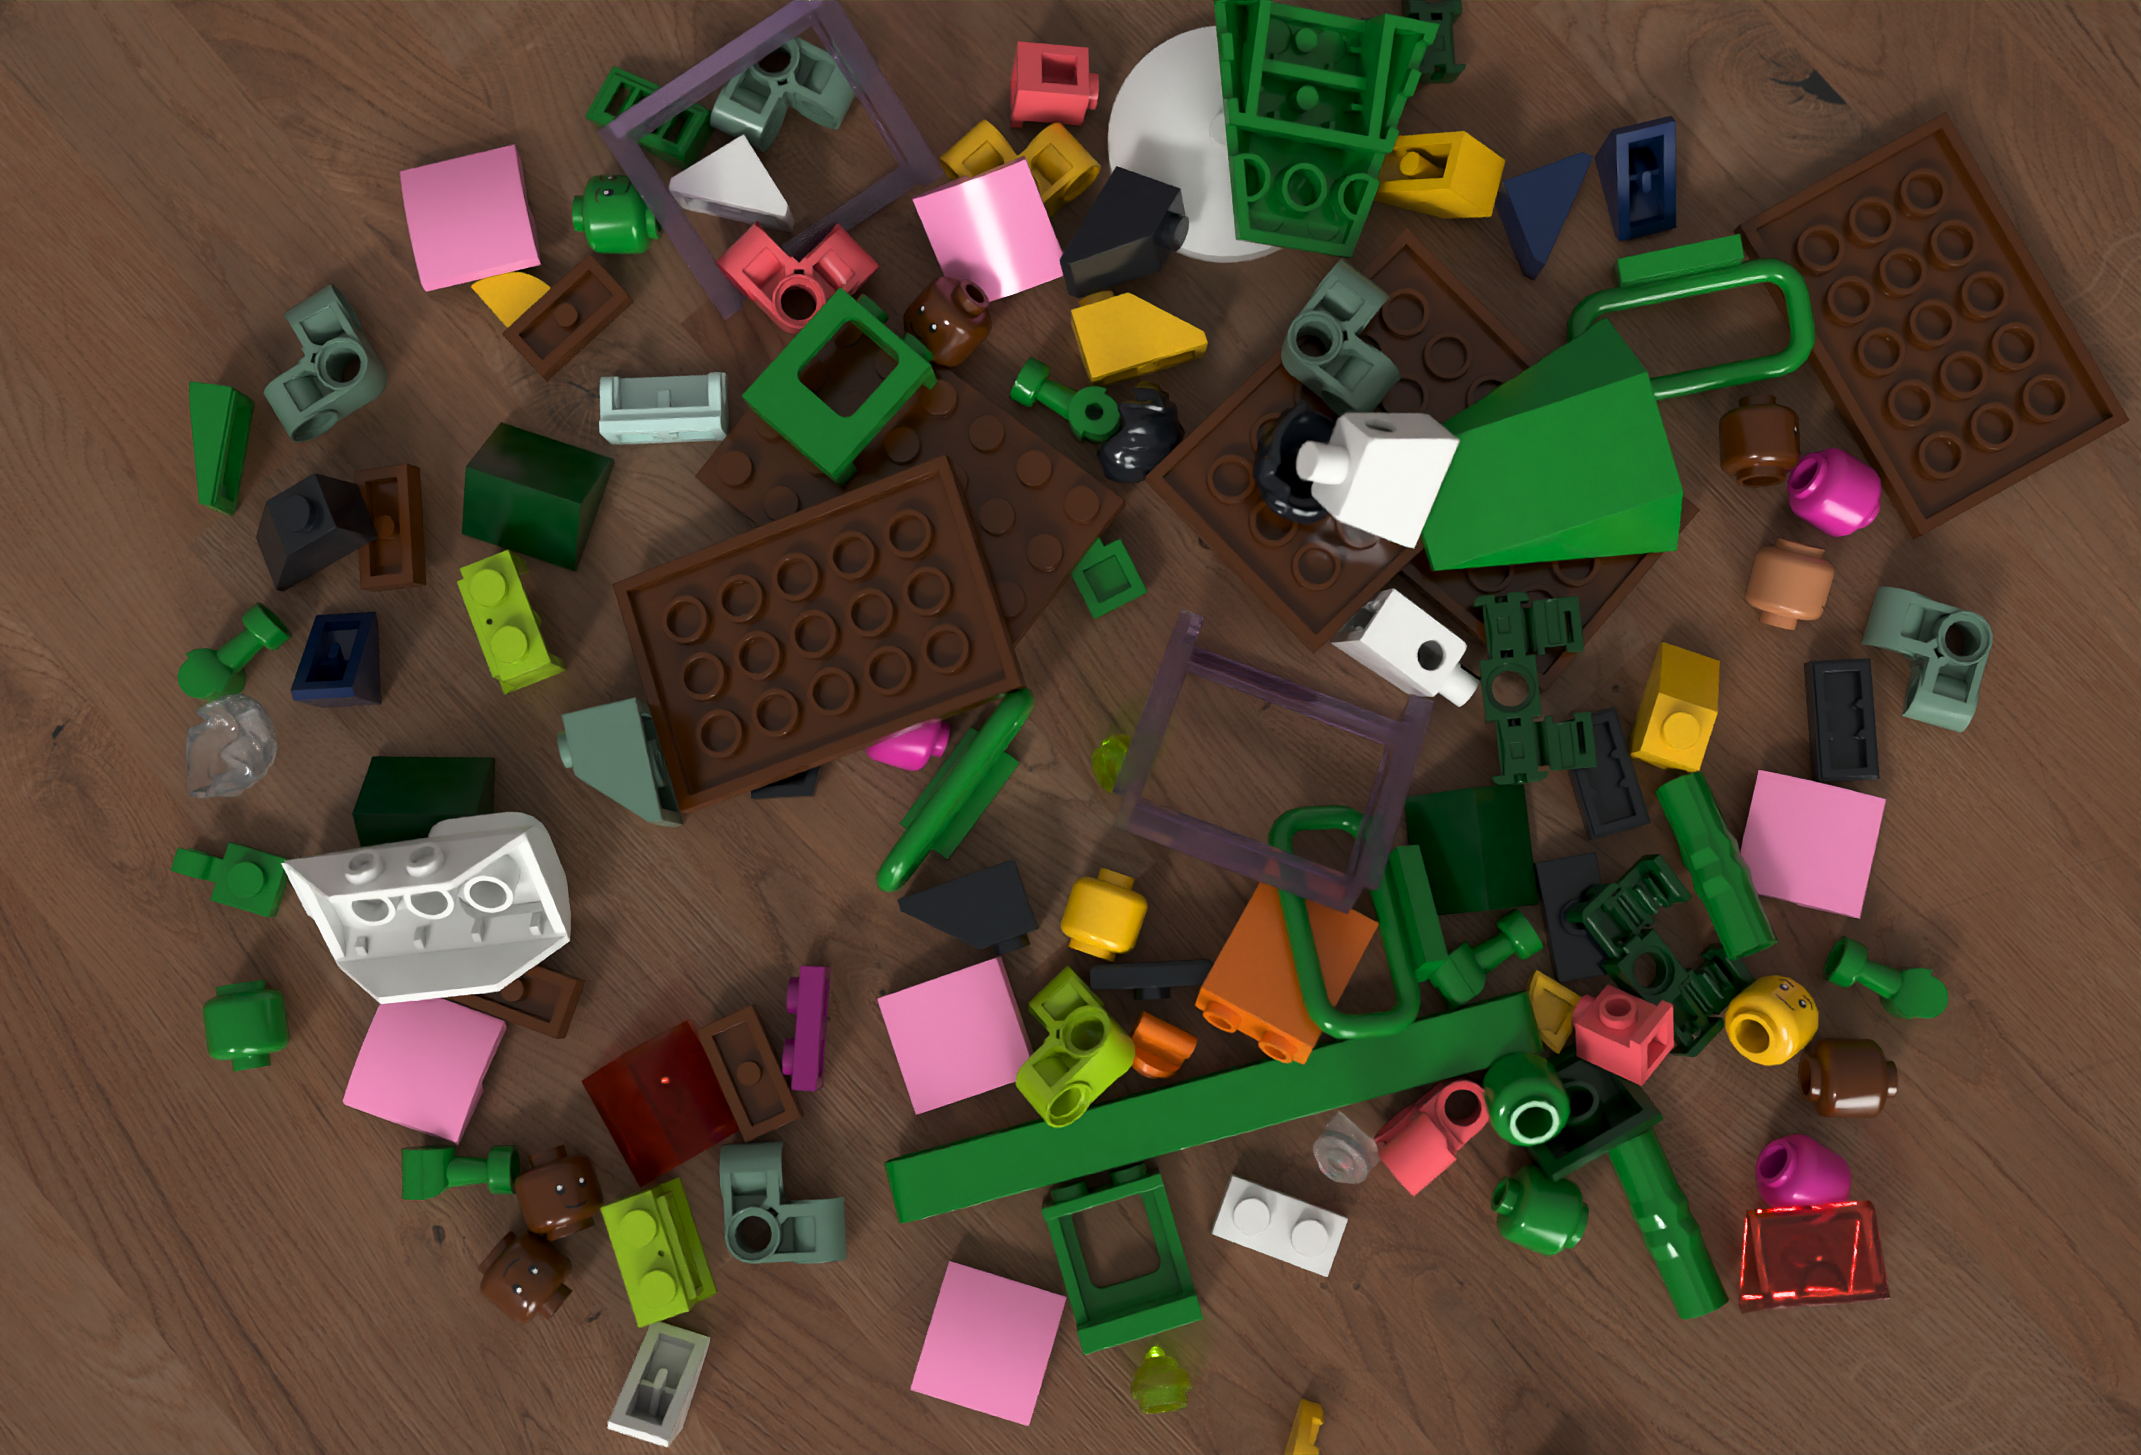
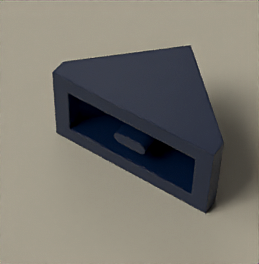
(1640, 177)
(1537, 206)
(340, 662)

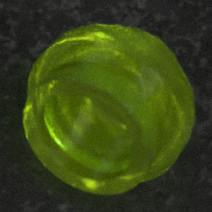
(1109, 759)
(1160, 1384)

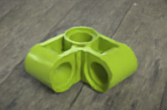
(1066, 1069)

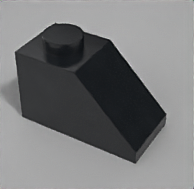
(1124, 234)
(312, 528)
(978, 908)

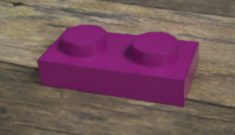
(806, 1052)

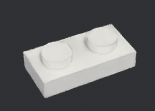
(1279, 1225)

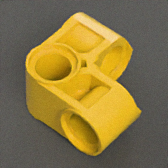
(1054, 156)

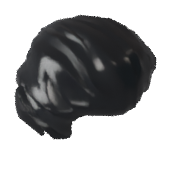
(1146, 438)
(1277, 458)

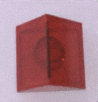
(661, 1103)
(1812, 1257)

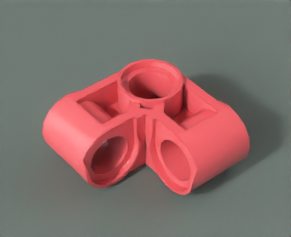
(767, 272)
(1423, 1139)

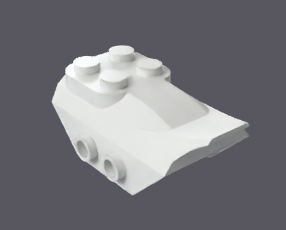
(440, 910)

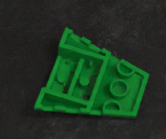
(1311, 117)
(1559, 465)

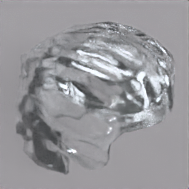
(229, 747)

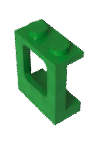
(806, 420)
(1136, 1305)

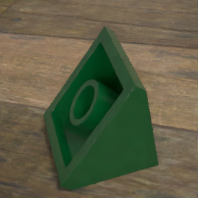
(534, 495)
(413, 794)
(1474, 847)
(1601, 1116)

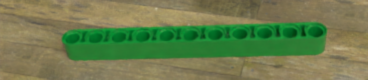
(1210, 1108)

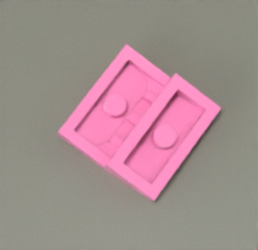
(469, 218)
(992, 230)
(1811, 842)
(957, 1034)
(425, 1065)
(988, 1343)

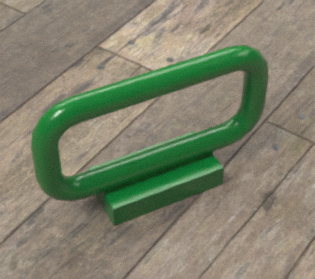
(1697, 271)
(958, 792)
(1405, 920)

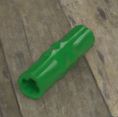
(1716, 866)
(1668, 1225)

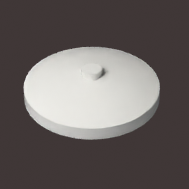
(1174, 131)

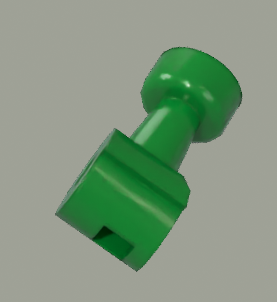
(1090, 411)
(221, 672)
(1467, 967)
(1902, 991)
(436, 1168)

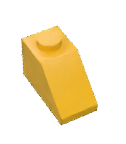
(1441, 175)
(1131, 338)
(1676, 710)

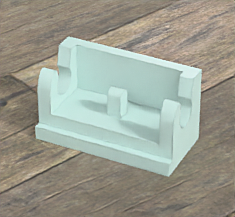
(664, 409)

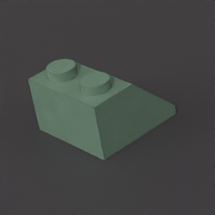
(622, 757)

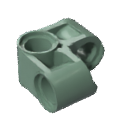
(758, 100)
(1351, 373)
(312, 393)
(1941, 684)
(800, 1228)

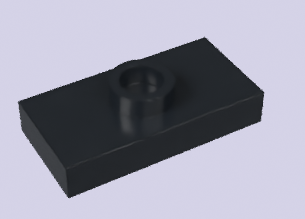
(1841, 720)
(1609, 793)
(1570, 945)
(1149, 979)

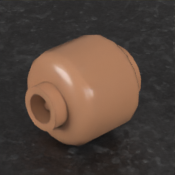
(1789, 583)

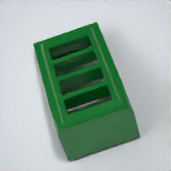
(691, 139)
(220, 441)

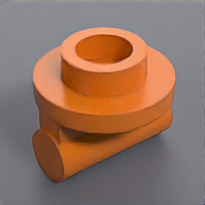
(1159, 1046)

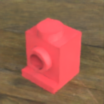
(1051, 84)
(1623, 1033)

